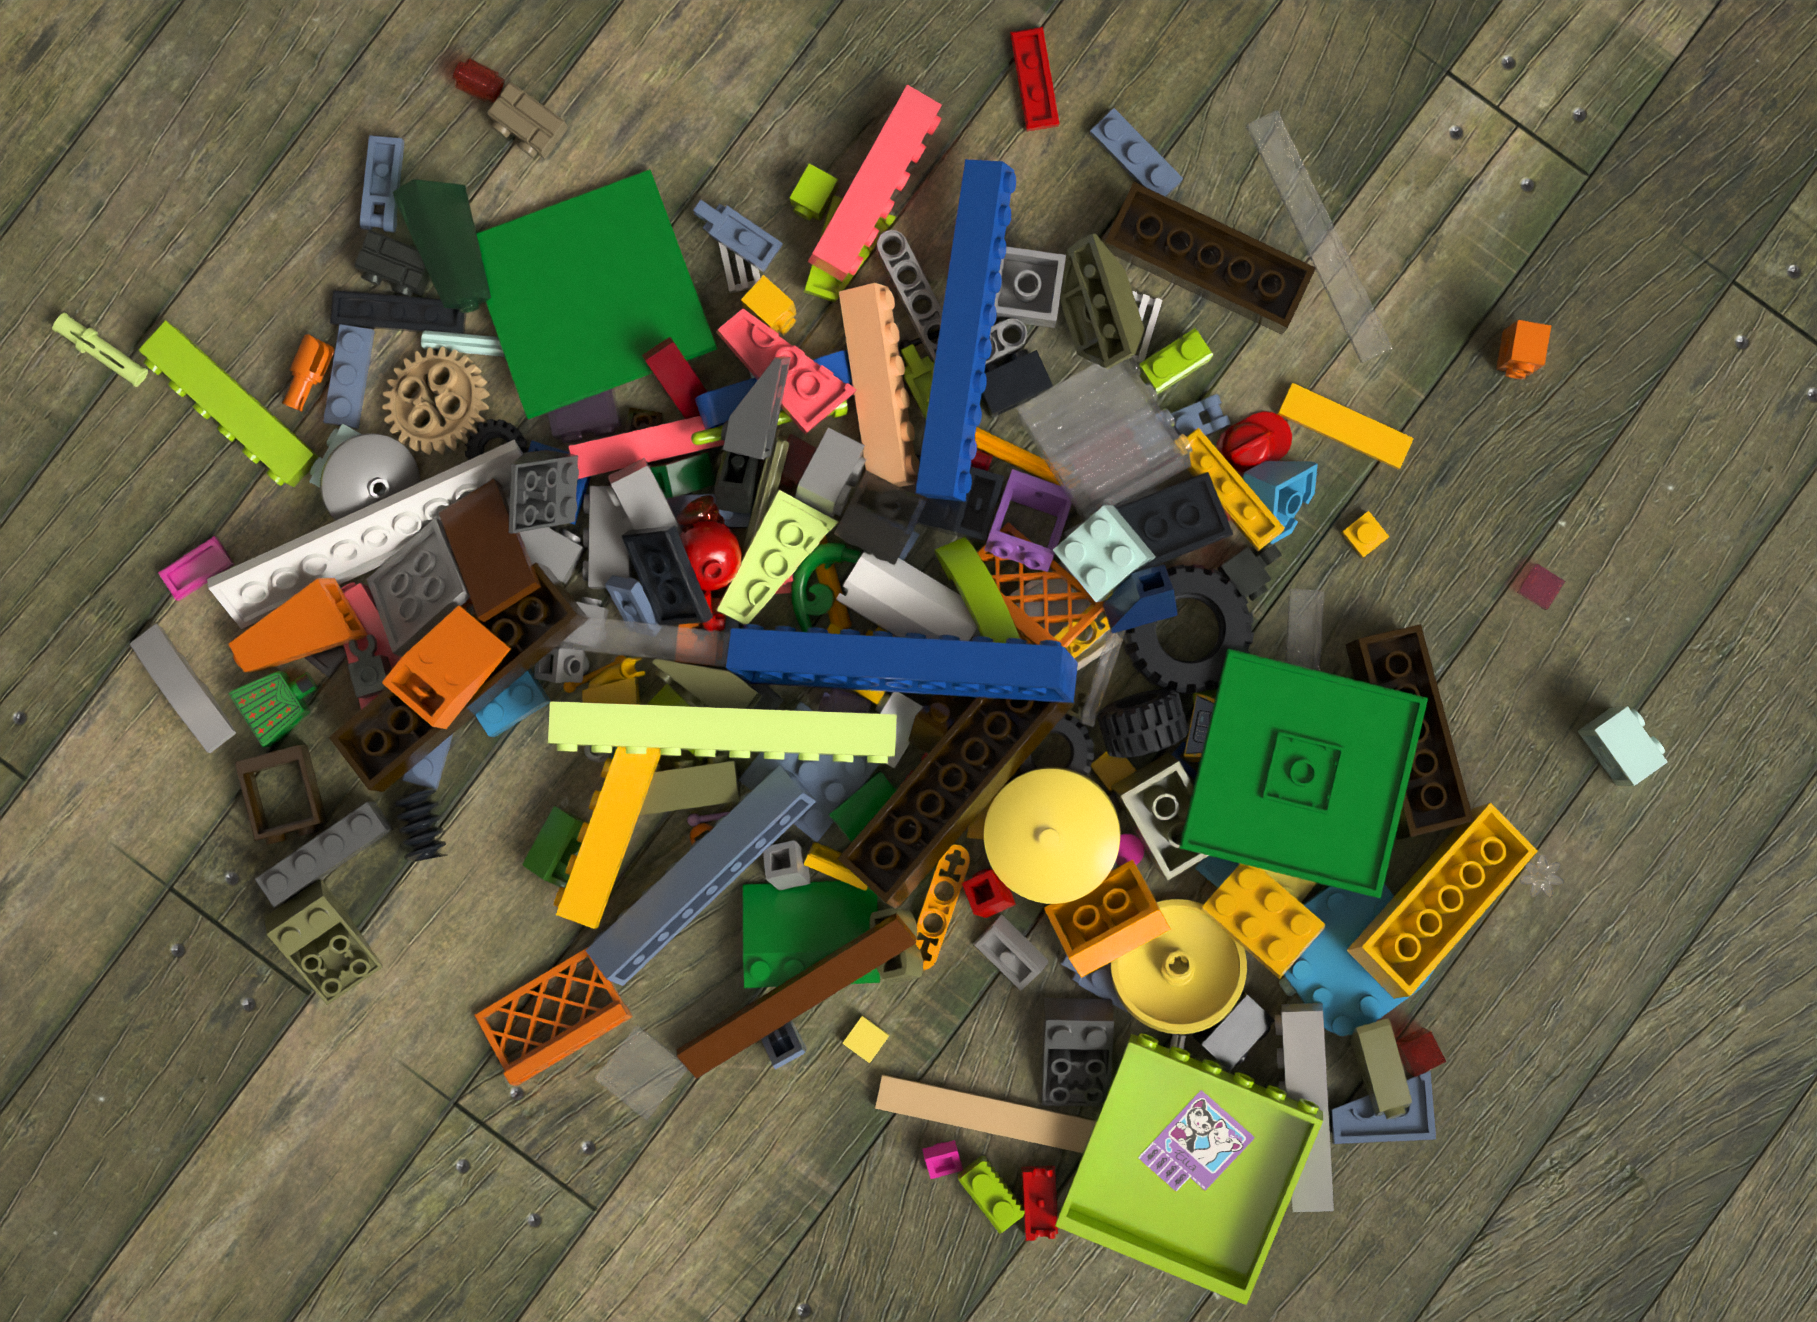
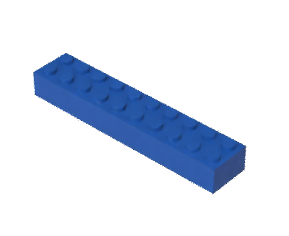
(903, 664)

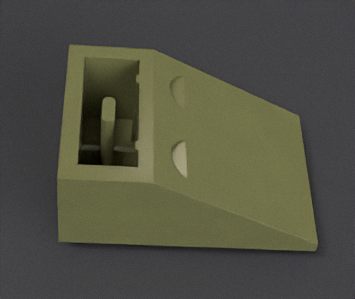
(708, 685)
(322, 942)

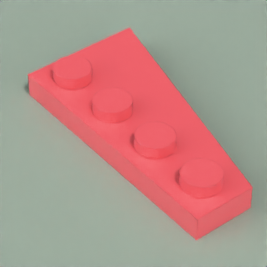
(809, 389)

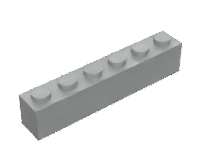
(1307, 1079)

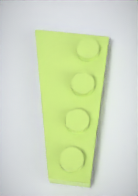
(776, 550)

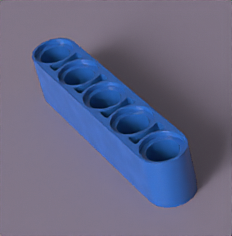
(719, 404)

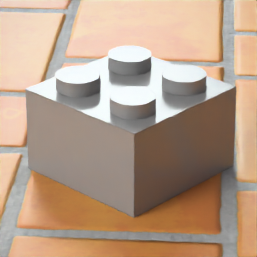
(1030, 286)
(830, 472)

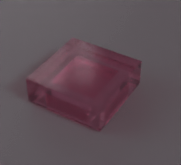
(1541, 586)

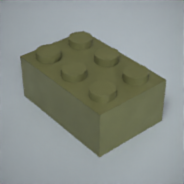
(1157, 807)

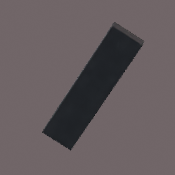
(394, 313)

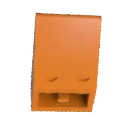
(446, 667)

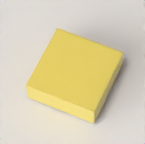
(865, 1039)

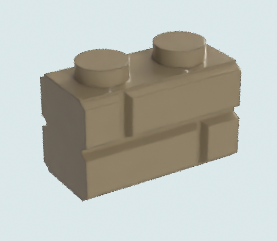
(527, 121)

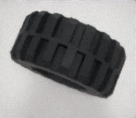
(1234, 633)

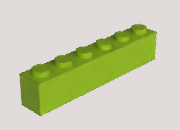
(229, 404)

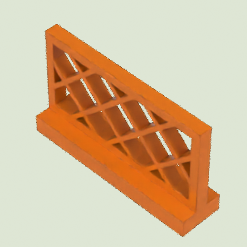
(1029, 627)
(567, 1041)

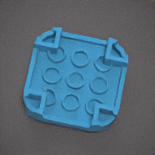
(1328, 971)

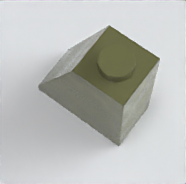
(1381, 1068)

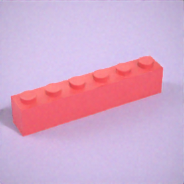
(875, 183)

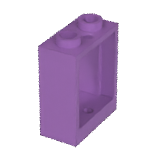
(1026, 491)

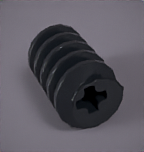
(420, 826)

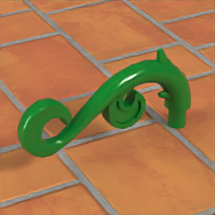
(822, 554)

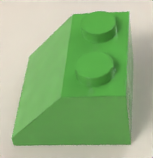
(554, 847)

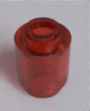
(478, 80)

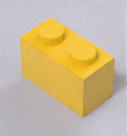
(770, 306)

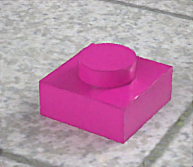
(942, 1159)

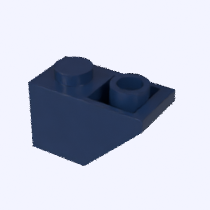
(1141, 600)

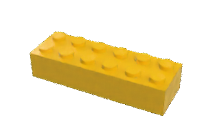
(1441, 901)

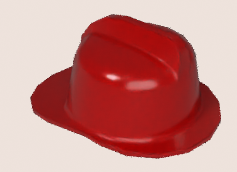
(1255, 440)

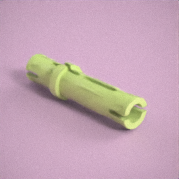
(89, 341)

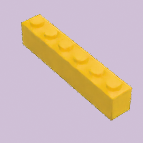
(606, 836)

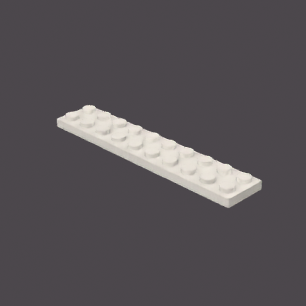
(355, 541)

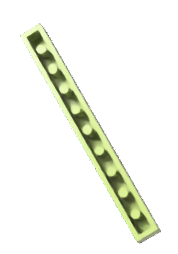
(722, 730)

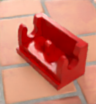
(1039, 1202)

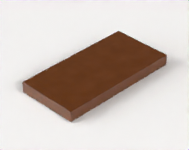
(488, 556)

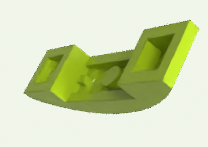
(977, 590)

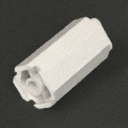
(905, 600)

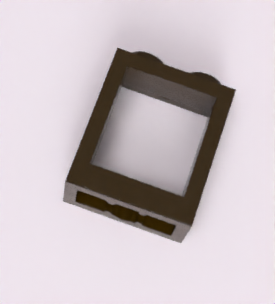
(246, 770)

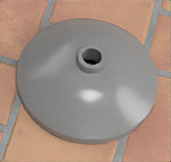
(358, 466)

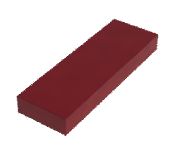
(675, 376)

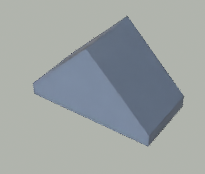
(784, 1045)

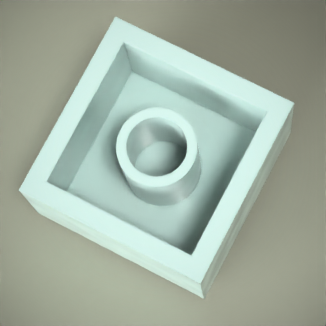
(1103, 553)
(1623, 745)

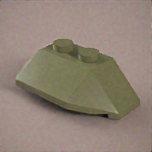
(1099, 304)

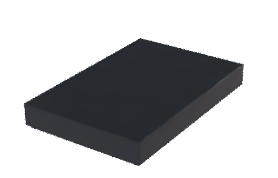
(1178, 519)
(667, 575)

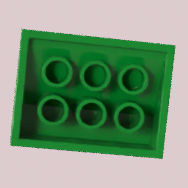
(799, 927)

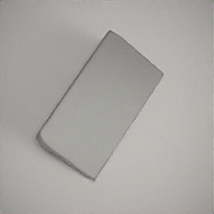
(1011, 952)

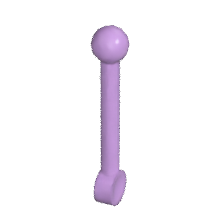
(695, 819)

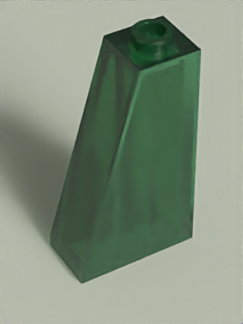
(446, 240)

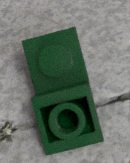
(685, 474)

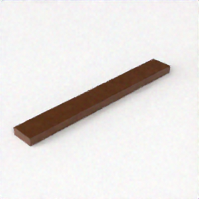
(796, 995)

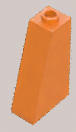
(300, 627)

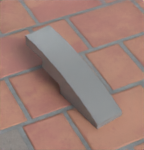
(183, 688)

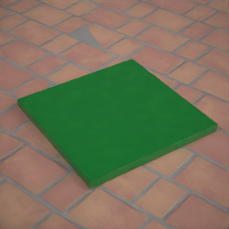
(590, 293)
(1303, 773)

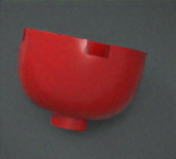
(712, 554)

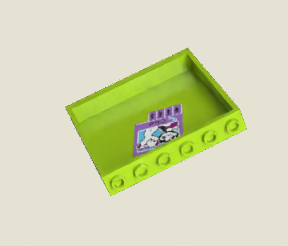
(1190, 1167)

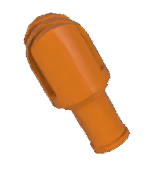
(308, 370)

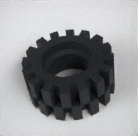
(491, 430)

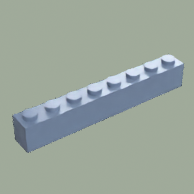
(700, 875)

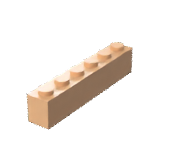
(879, 383)

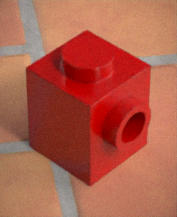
(987, 894)

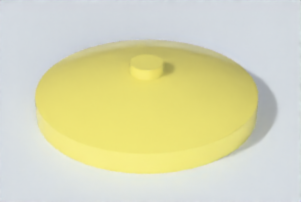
(1052, 835)
(1184, 975)

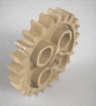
(409, 413)

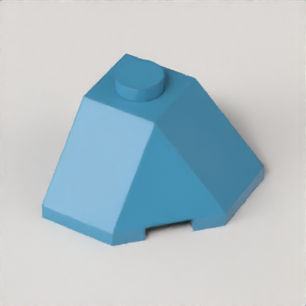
(1283, 489)

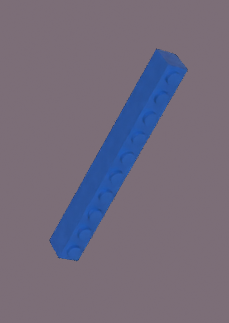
(966, 330)

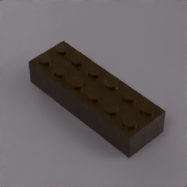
(1209, 258)
(1435, 784)

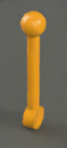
(570, 687)

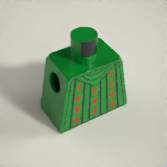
(274, 704)

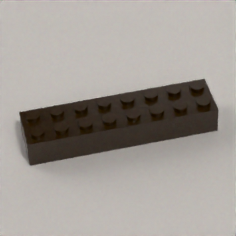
(392, 738)
(947, 793)

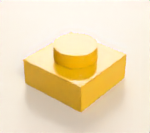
(1365, 534)

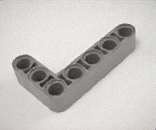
(921, 289)

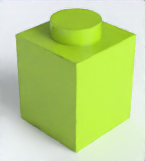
(813, 193)

